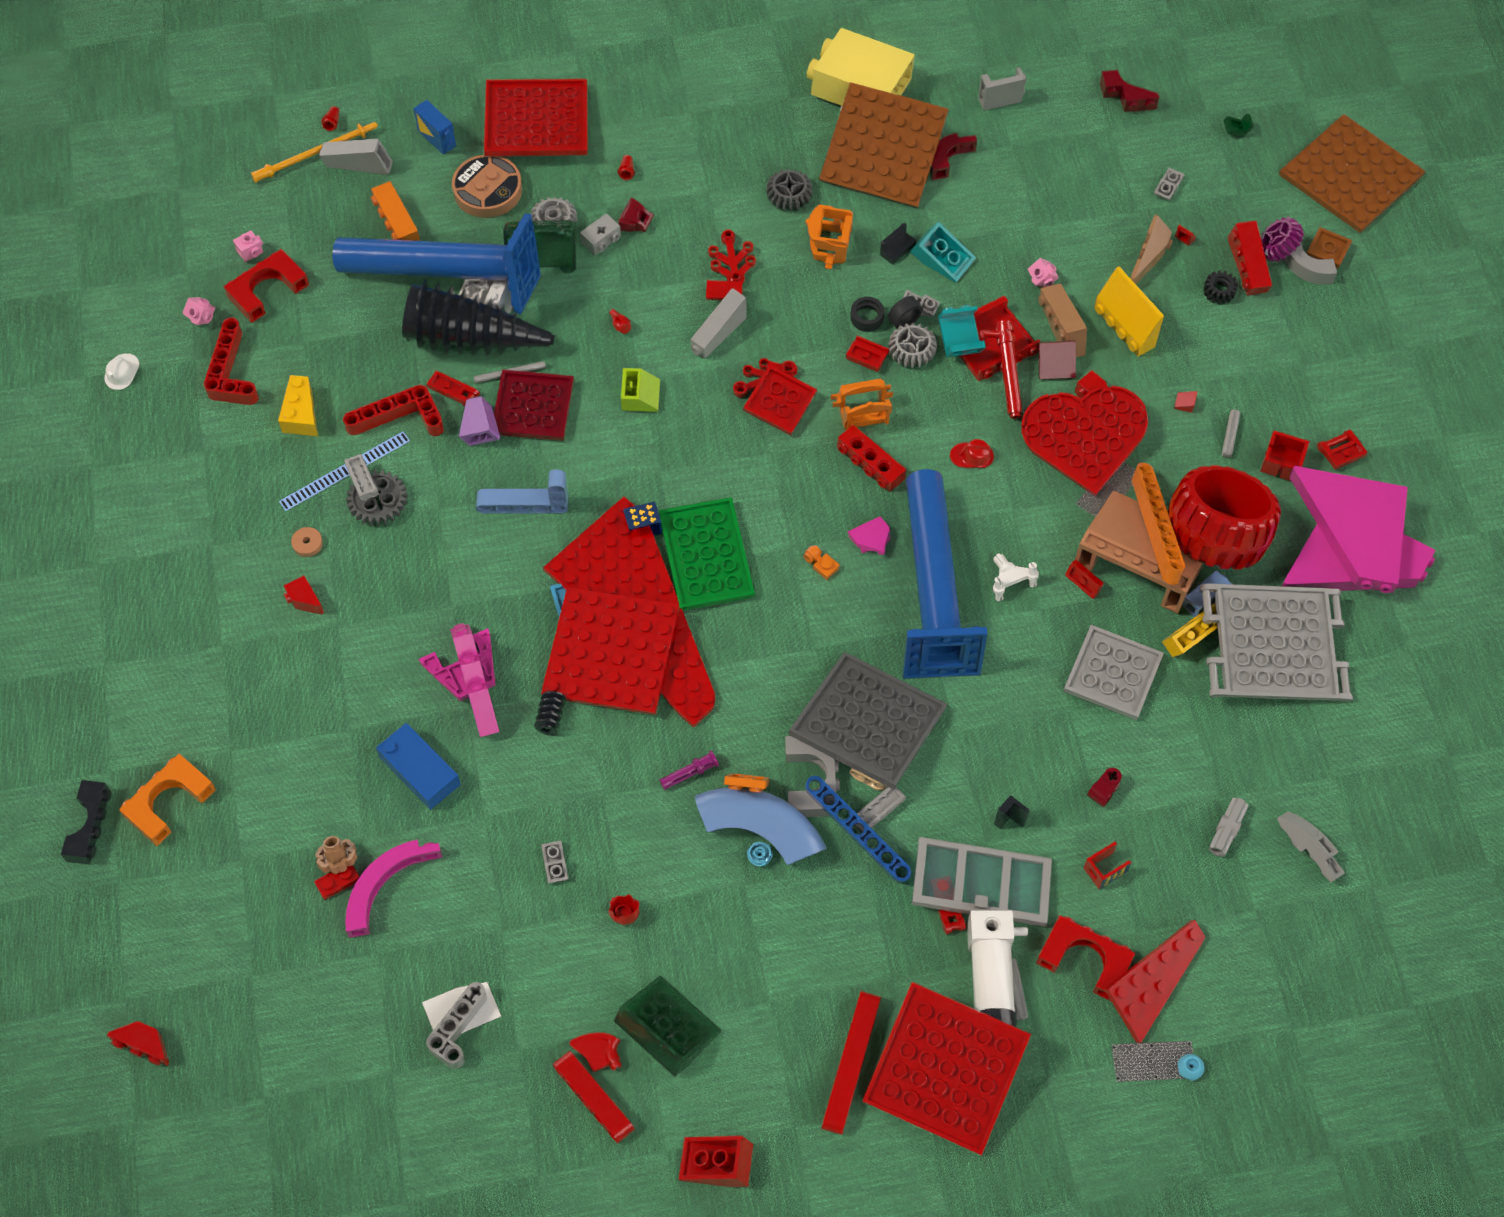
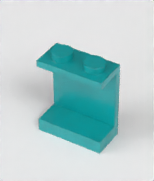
(960, 331)

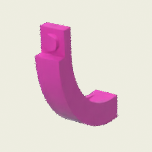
(376, 875)

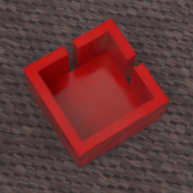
(1283, 454)

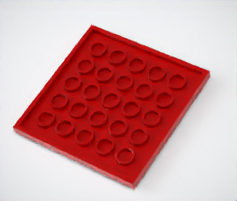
(536, 117)
(611, 650)
(946, 1068)

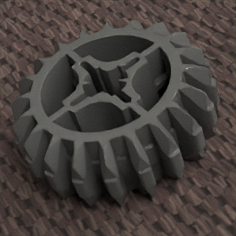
(779, 192)

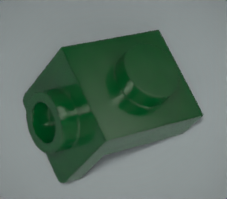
(1238, 127)

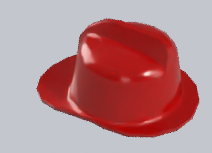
(972, 454)

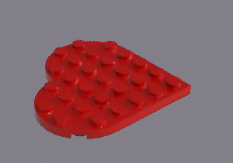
(1086, 435)

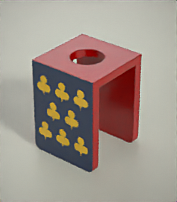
(1100, 880)

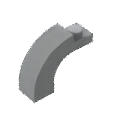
(1311, 269)

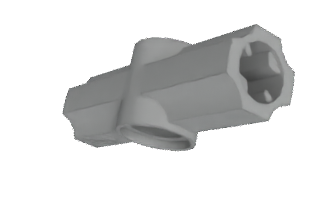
(1228, 827)

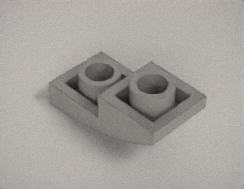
(1169, 184)
(929, 304)
(554, 862)

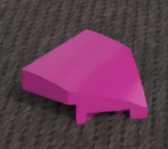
(871, 536)

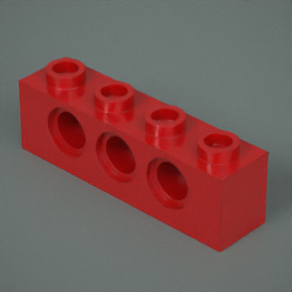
(894, 473)

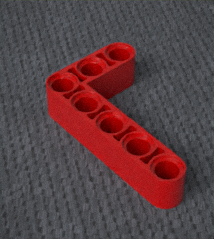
(217, 380)
(379, 416)

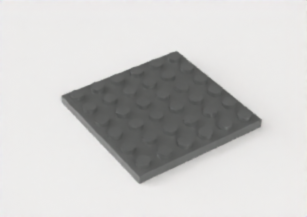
(868, 720)

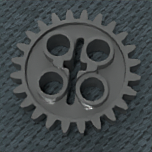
(394, 492)

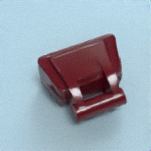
(632, 215)

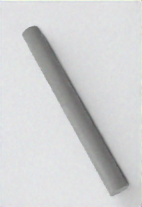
(497, 374)

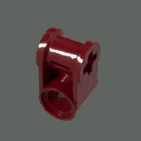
(1104, 788)

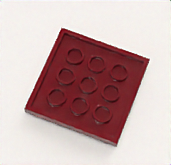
(533, 404)

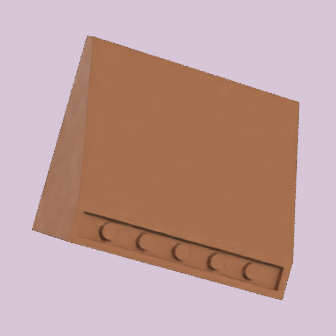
(1123, 539)

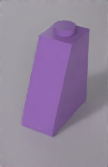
(478, 422)

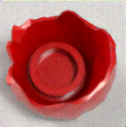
(624, 909)

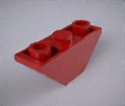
(141, 1041)

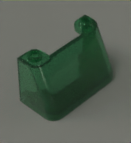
(554, 242)

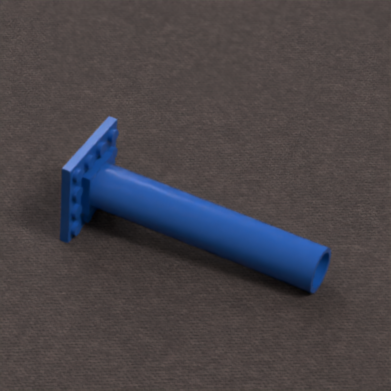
(511, 262)
(942, 644)

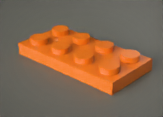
(738, 781)

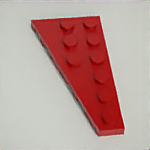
(1149, 983)

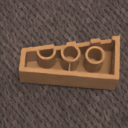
(1063, 317)

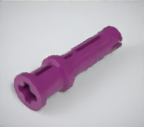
(697, 766)

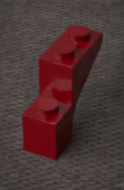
(1131, 96)

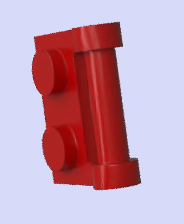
(1345, 453)

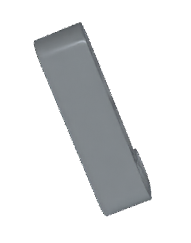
(461, 1022)

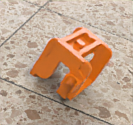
(840, 245)
(868, 413)

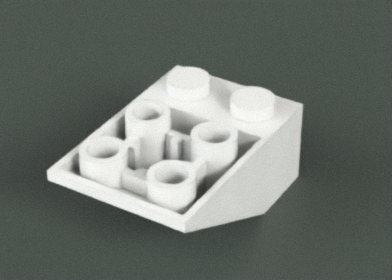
(489, 288)

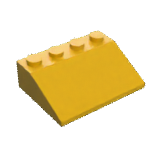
(1129, 312)

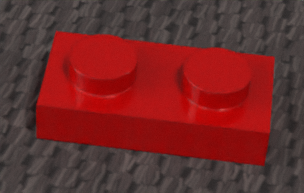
(1084, 579)
(334, 883)

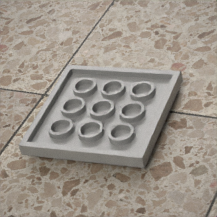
(1113, 672)

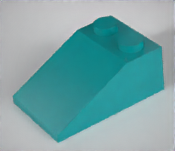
(943, 252)

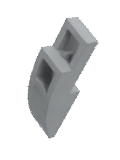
(1308, 837)

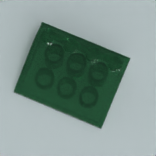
(666, 1025)

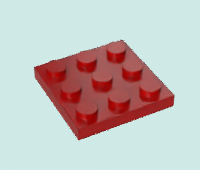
(780, 400)

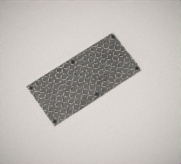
(1119, 482)
(1149, 1060)

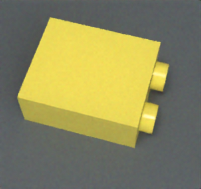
(859, 61)

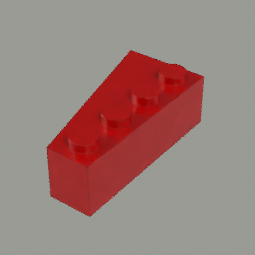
(1250, 257)

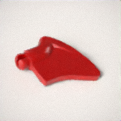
(598, 1049)

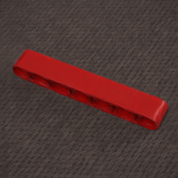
(851, 1063)

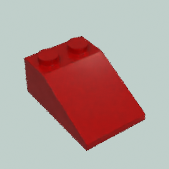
(716, 1160)

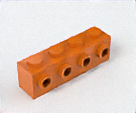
(393, 211)

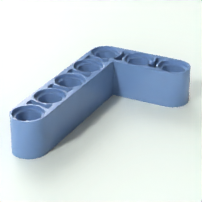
(527, 500)

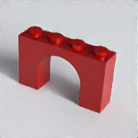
(276, 266)
(1069, 934)

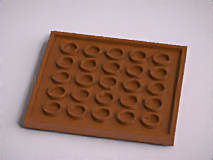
(884, 145)
(1352, 173)

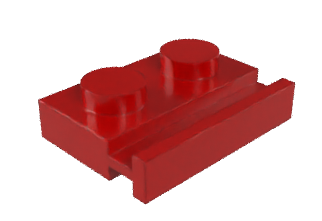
(867, 353)

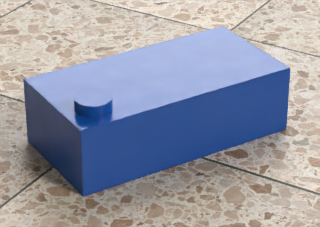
(418, 766)

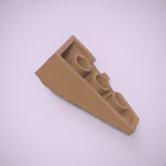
(1153, 249)

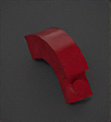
(948, 147)

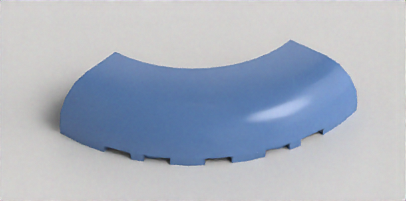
(764, 815)

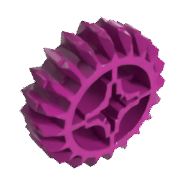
(1281, 238)

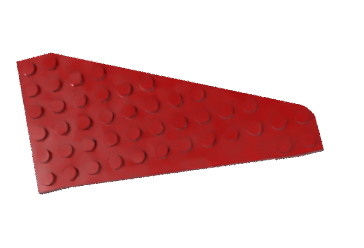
(630, 564)

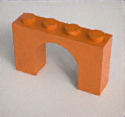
(176, 774)

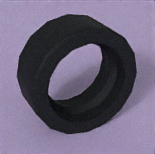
(905, 311)
(867, 325)

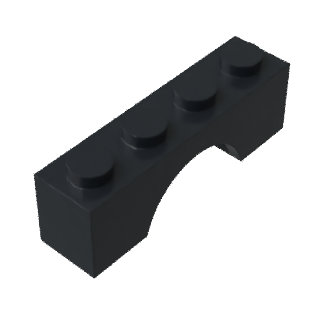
(81, 845)

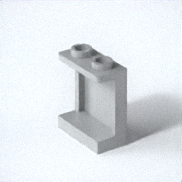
(1002, 91)

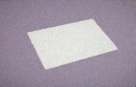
(439, 1006)

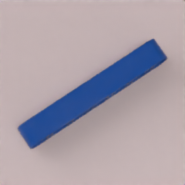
(860, 839)

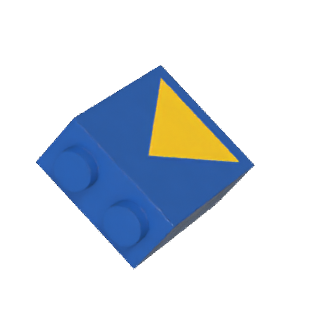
(434, 127)

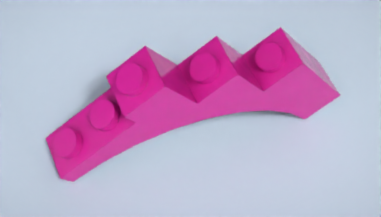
(474, 679)

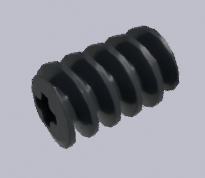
(549, 712)

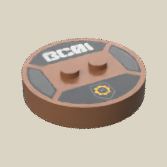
(487, 186)

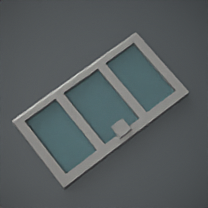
(981, 879)

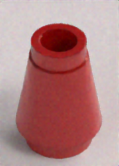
(330, 119)
(626, 168)

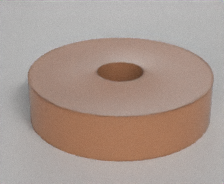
(306, 534)

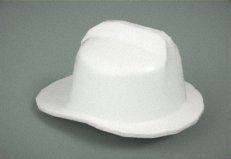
(121, 371)

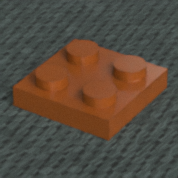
(1329, 246)

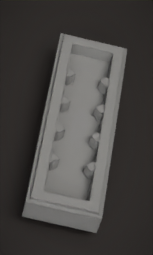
(361, 477)
(880, 807)

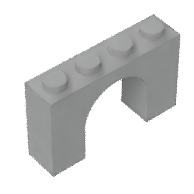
(800, 752)

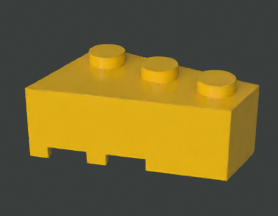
(297, 410)

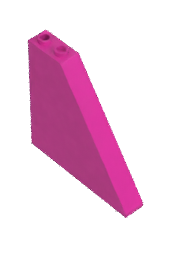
(1360, 523)
(1320, 567)

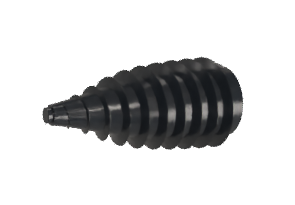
(465, 322)

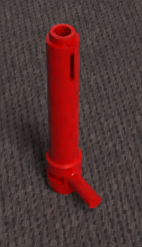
(1006, 342)

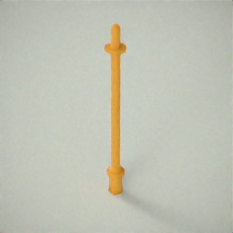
(269, 170)

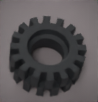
(1220, 279)

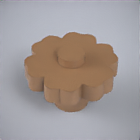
(335, 855)

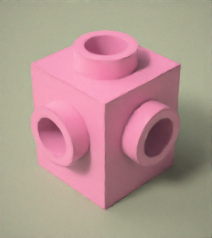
(248, 246)
(1043, 273)
(199, 310)

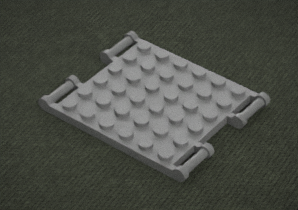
(1276, 642)

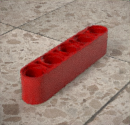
(593, 1097)

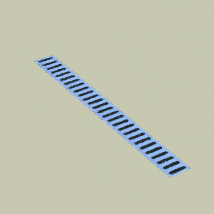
(342, 472)

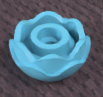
(762, 848)
(1191, 1073)

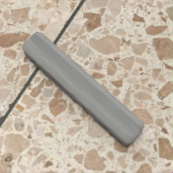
(1231, 433)
(1019, 1000)

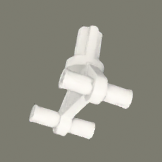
(1011, 574)

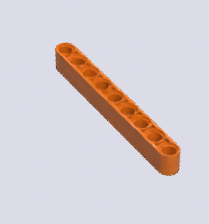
(1158, 524)

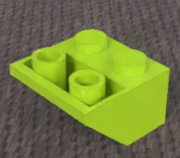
(639, 390)

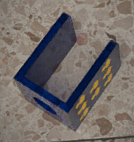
(644, 516)

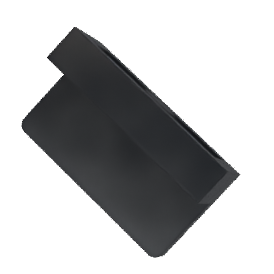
(896, 244)
(1011, 809)

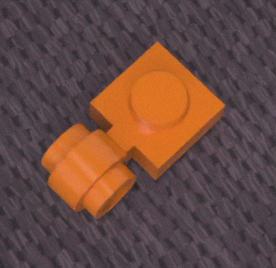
(823, 565)

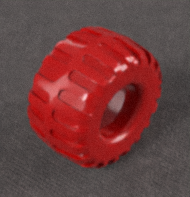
(1224, 517)

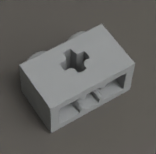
(600, 234)

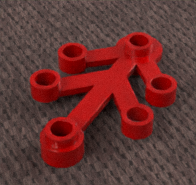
(728, 239)
(740, 385)

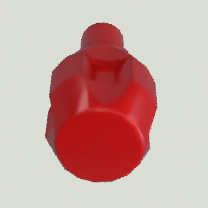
(620, 322)

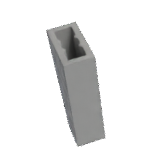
(357, 156)
(719, 324)

